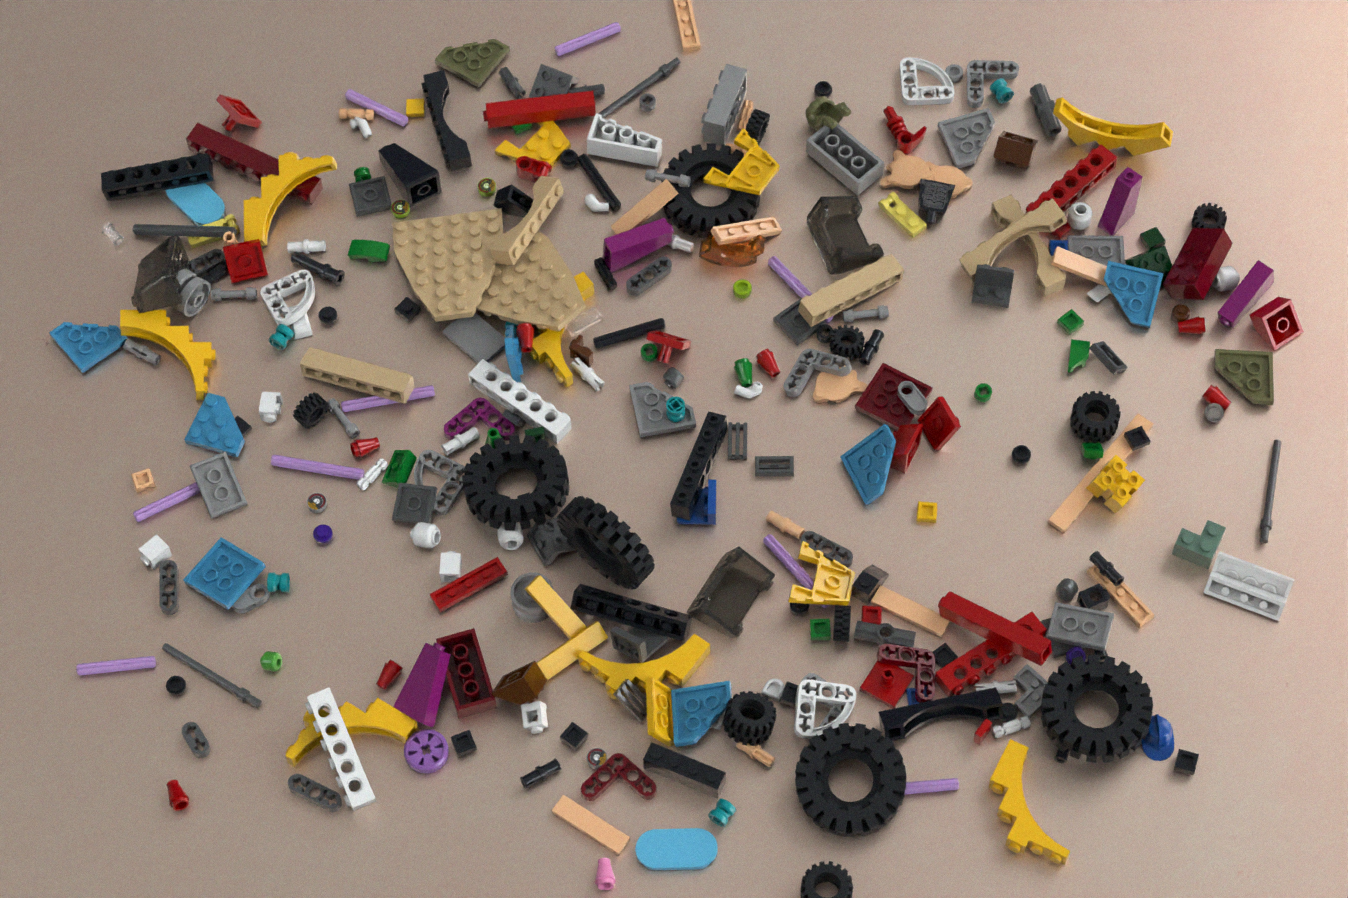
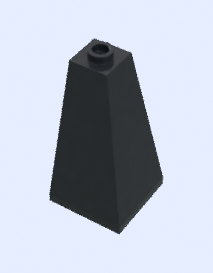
(411, 175)

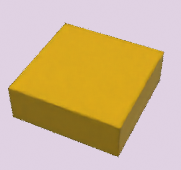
(415, 107)
(926, 512)

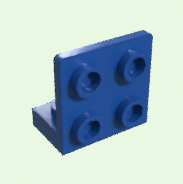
(706, 507)

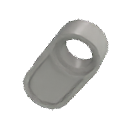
(915, 401)
(248, 601)

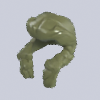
(825, 113)

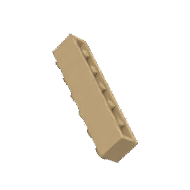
(850, 290)
(357, 375)

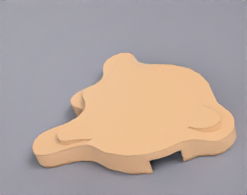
(906, 171)
(951, 175)
(836, 387)

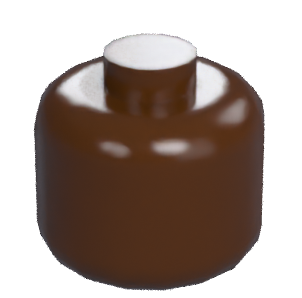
(1180, 313)

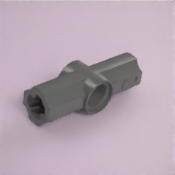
(1044, 109)
(872, 633)

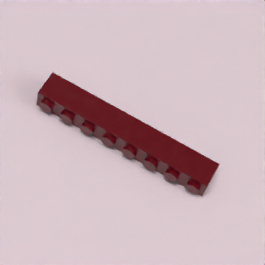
(246, 160)

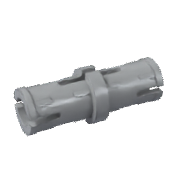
(142, 352)

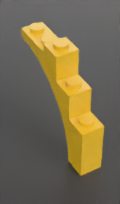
(1135, 138)
(274, 188)
(156, 327)
(548, 344)
(675, 666)
(378, 719)
(1013, 808)

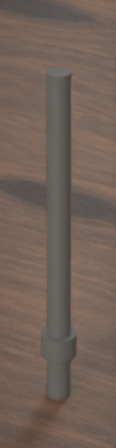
(664, 70)
(1266, 522)
(242, 693)

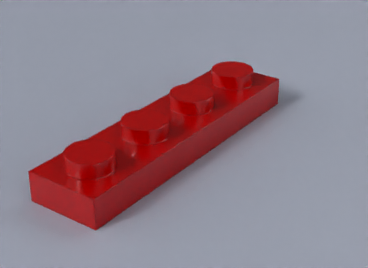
(468, 584)

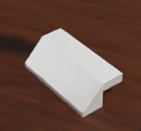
(1248, 586)

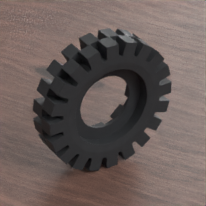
(701, 218)
(537, 457)
(605, 542)
(1105, 742)
(860, 744)

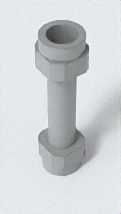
(682, 180)
(217, 294)
(849, 315)
(350, 428)

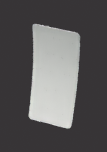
(1099, 292)

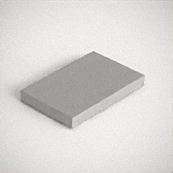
(1098, 248)
(475, 338)
(218, 485)
(1080, 626)

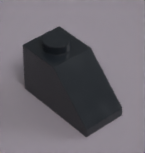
(513, 201)
(868, 583)

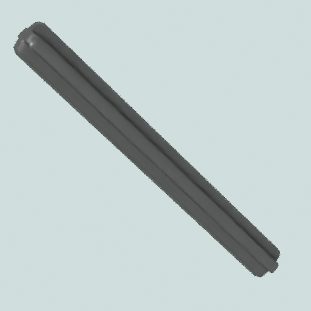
(182, 230)

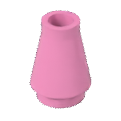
(604, 878)

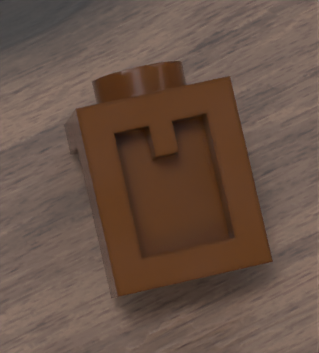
(578, 350)

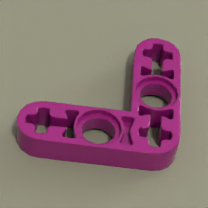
(481, 414)

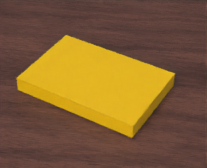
(659, 711)

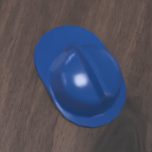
(1159, 739)

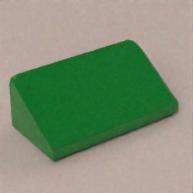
(399, 468)

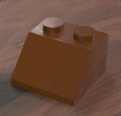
(1015, 149)
(521, 684)

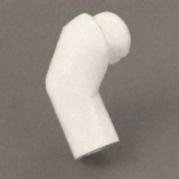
(362, 125)
(594, 205)
(749, 392)

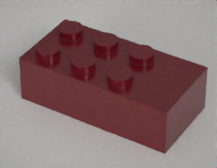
(1197, 263)
(467, 674)

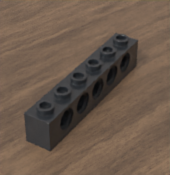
(157, 176)
(699, 466)
(631, 612)

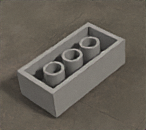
(724, 104)
(845, 158)

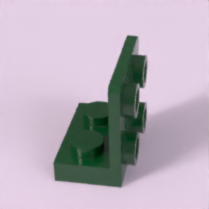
(1153, 260)

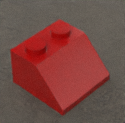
(1277, 322)
(907, 442)

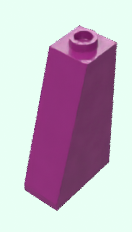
(1121, 202)
(636, 243)
(1246, 294)
(424, 685)

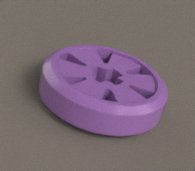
(422, 740)

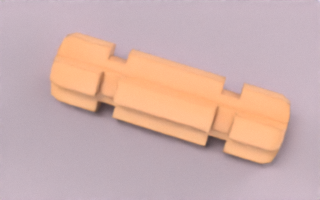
(352, 113)
(745, 115)

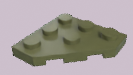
(473, 60)
(1248, 372)

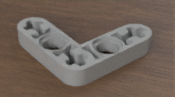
(979, 77)
(814, 364)

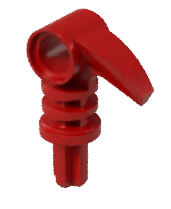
(905, 140)

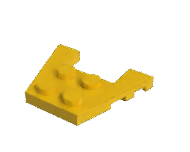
(544, 145)
(751, 173)
(831, 581)

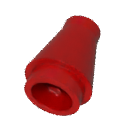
(1192, 326)
(525, 335)
(768, 363)
(1214, 395)
(364, 446)
(389, 674)
(177, 797)

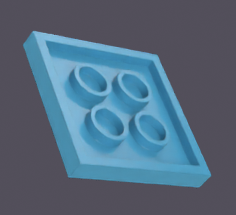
(224, 573)

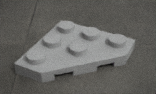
(966, 135)
(651, 411)

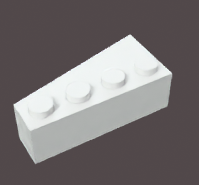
(622, 143)

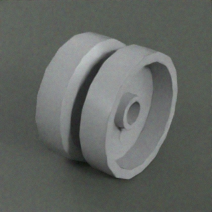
(194, 292)
(523, 604)

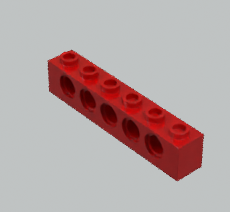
(1105, 163)
(953, 686)

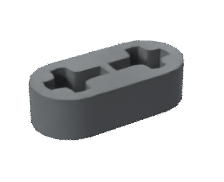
(192, 741)

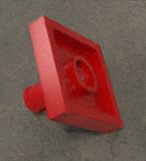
(237, 112)
(245, 260)
(668, 342)
(939, 423)
(886, 683)

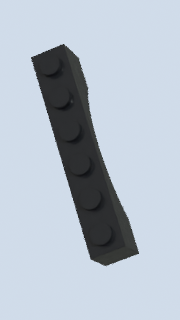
(455, 148)
(976, 705)

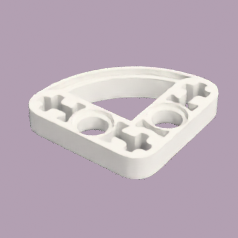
(918, 92)
(277, 296)
(810, 699)

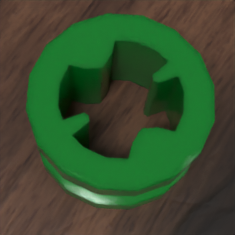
(362, 173)
(649, 346)
(980, 388)

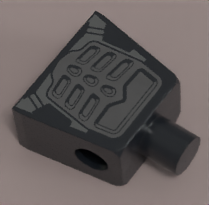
(934, 198)

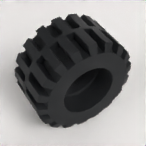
(1097, 404)
(751, 706)
(826, 873)

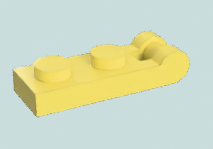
(902, 215)
(229, 220)

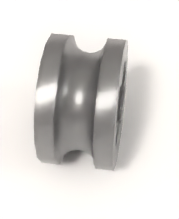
(647, 107)

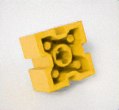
(1115, 484)

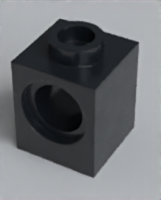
(1096, 591)

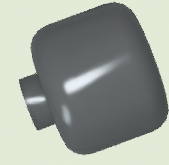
(673, 377)
(1067, 589)

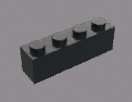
(684, 770)

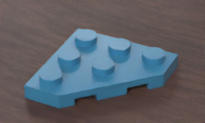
(1134, 291)
(87, 342)
(513, 353)
(215, 427)
(870, 463)
(697, 710)

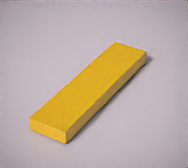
(555, 607)
(569, 651)

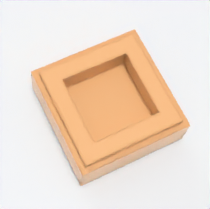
(143, 480)

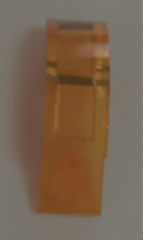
(732, 253)

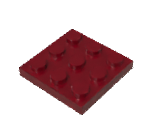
(881, 397)

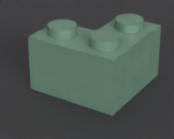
(1199, 548)

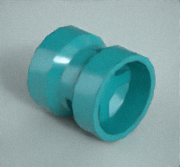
(1002, 92)
(280, 338)
(678, 412)
(278, 582)
(722, 812)

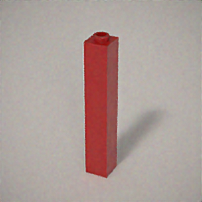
(540, 109)
(995, 628)

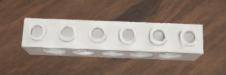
(508, 399)
(364, 795)

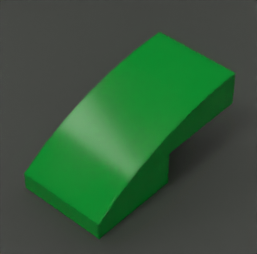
(369, 249)

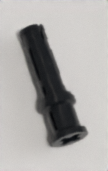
(324, 270)

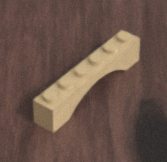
(1043, 219)
(512, 244)
(1048, 277)

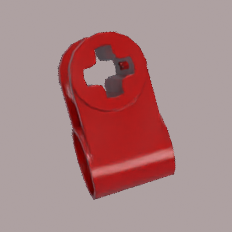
(534, 168)

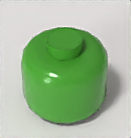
(271, 661)

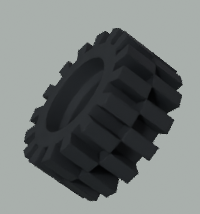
(757, 124)
(1209, 211)
(847, 334)
(311, 410)
(842, 623)

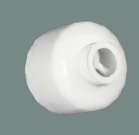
(1079, 215)
(1226, 279)
(425, 535)
(510, 539)

